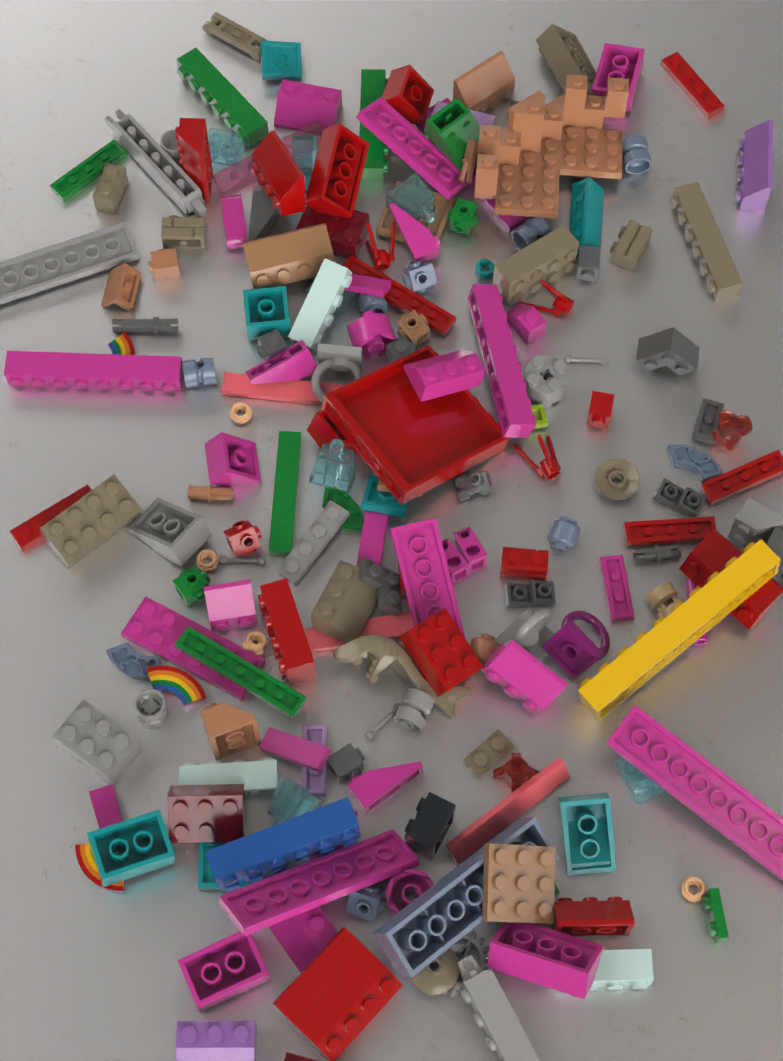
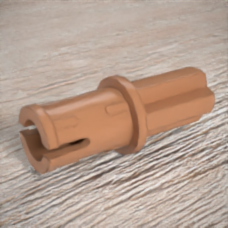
(469, 161)
(209, 493)

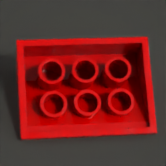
(337, 994)

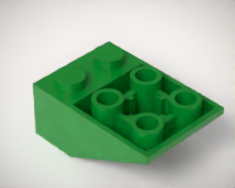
(451, 131)

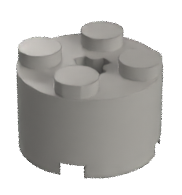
(546, 380)

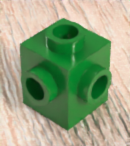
(463, 216)
(191, 585)

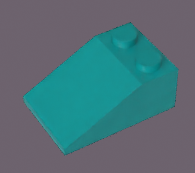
(587, 833)

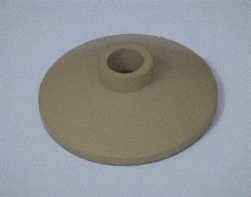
(617, 470)
(441, 980)

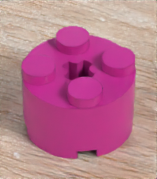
(371, 333)
(402, 885)

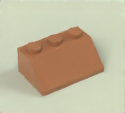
(485, 84)
(229, 729)

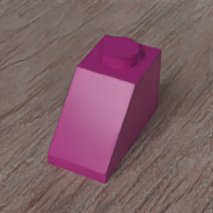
(526, 322)

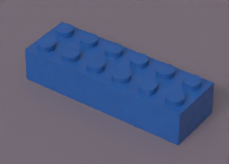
(283, 845)

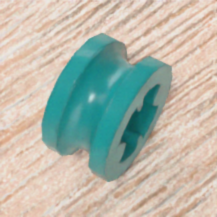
(484, 263)

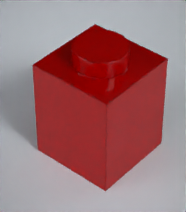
(600, 409)

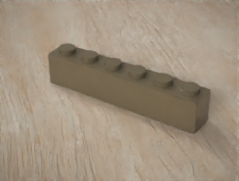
(706, 241)

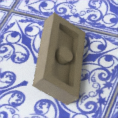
(488, 754)

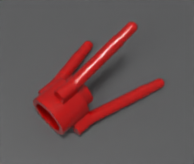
(381, 258)
(561, 303)
(549, 466)

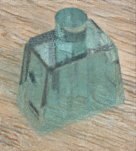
(413, 198)
(334, 467)
(292, 801)

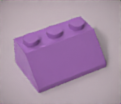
(216, 1041)

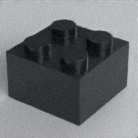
(430, 826)

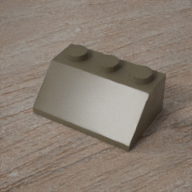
(344, 604)

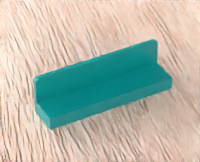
(587, 212)

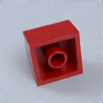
(408, 94)

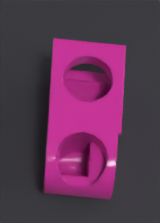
(470, 549)
(456, 563)

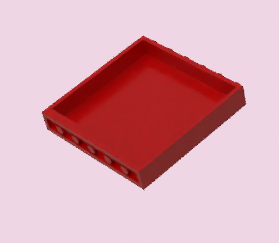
(408, 440)

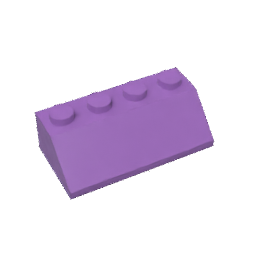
(755, 167)

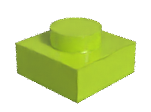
(541, 419)

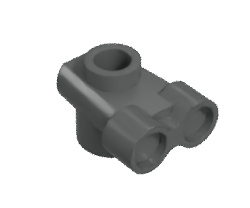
(473, 484)

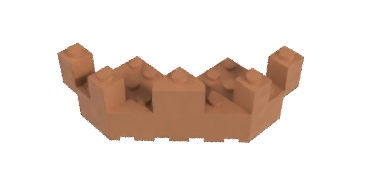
(550, 140)

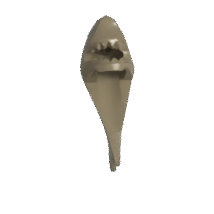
(385, 653)

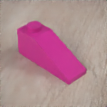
(417, 237)
(287, 365)
(379, 784)

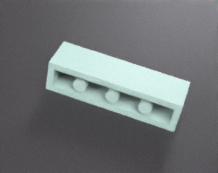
(320, 304)
(258, 777)
(624, 968)

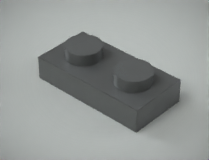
(707, 421)

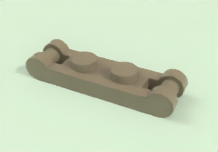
(234, 34)

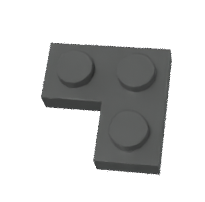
(385, 582)

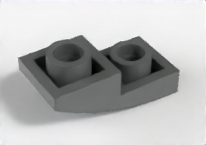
(679, 499)
(534, 594)

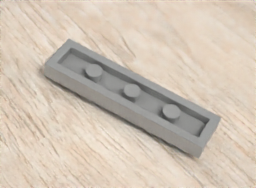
(313, 542)

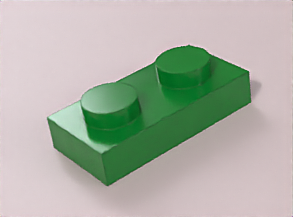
(717, 926)

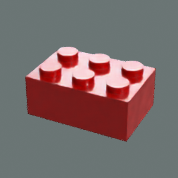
(441, 652)

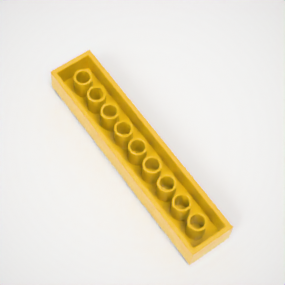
(679, 629)

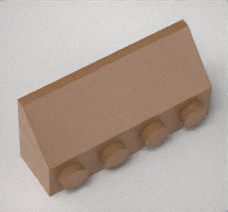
(287, 256)

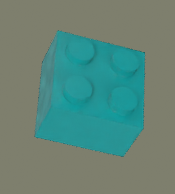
(266, 311)

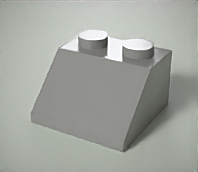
(754, 523)

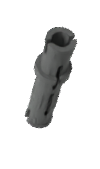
(145, 325)

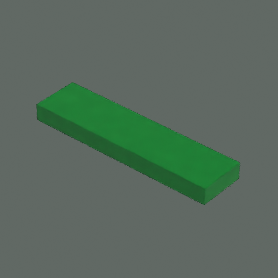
(88, 170)

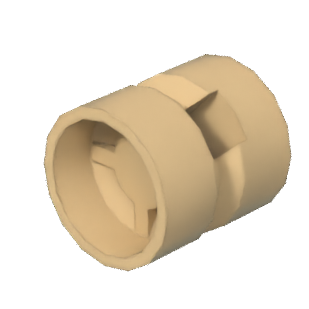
(662, 597)

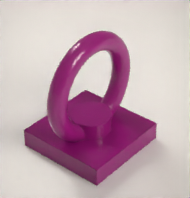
(573, 648)

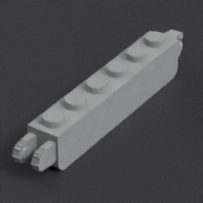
(157, 163)
(494, 1013)

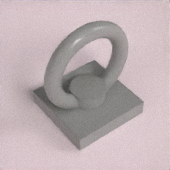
(339, 359)
(529, 632)

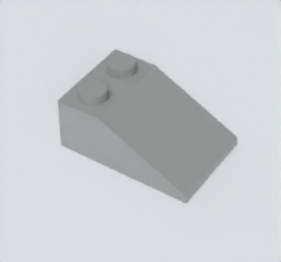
(171, 530)

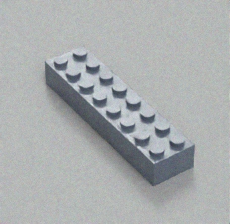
(448, 907)

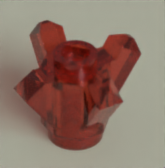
(732, 428)
(515, 771)

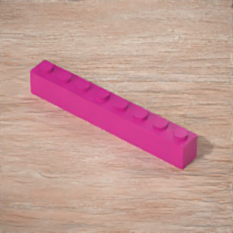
(501, 361)
(94, 370)

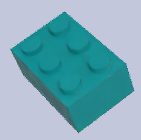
(131, 848)

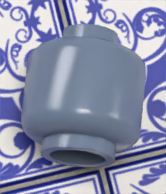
(371, 302)
(563, 533)

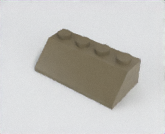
(565, 56)

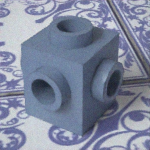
(419, 276)
(367, 902)

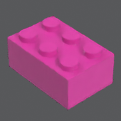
(223, 970)

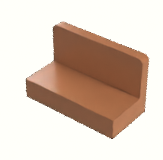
(121, 287)

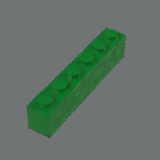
(372, 88)
(222, 97)

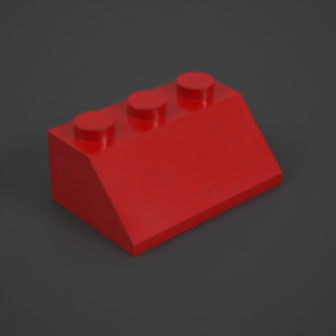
(593, 917)

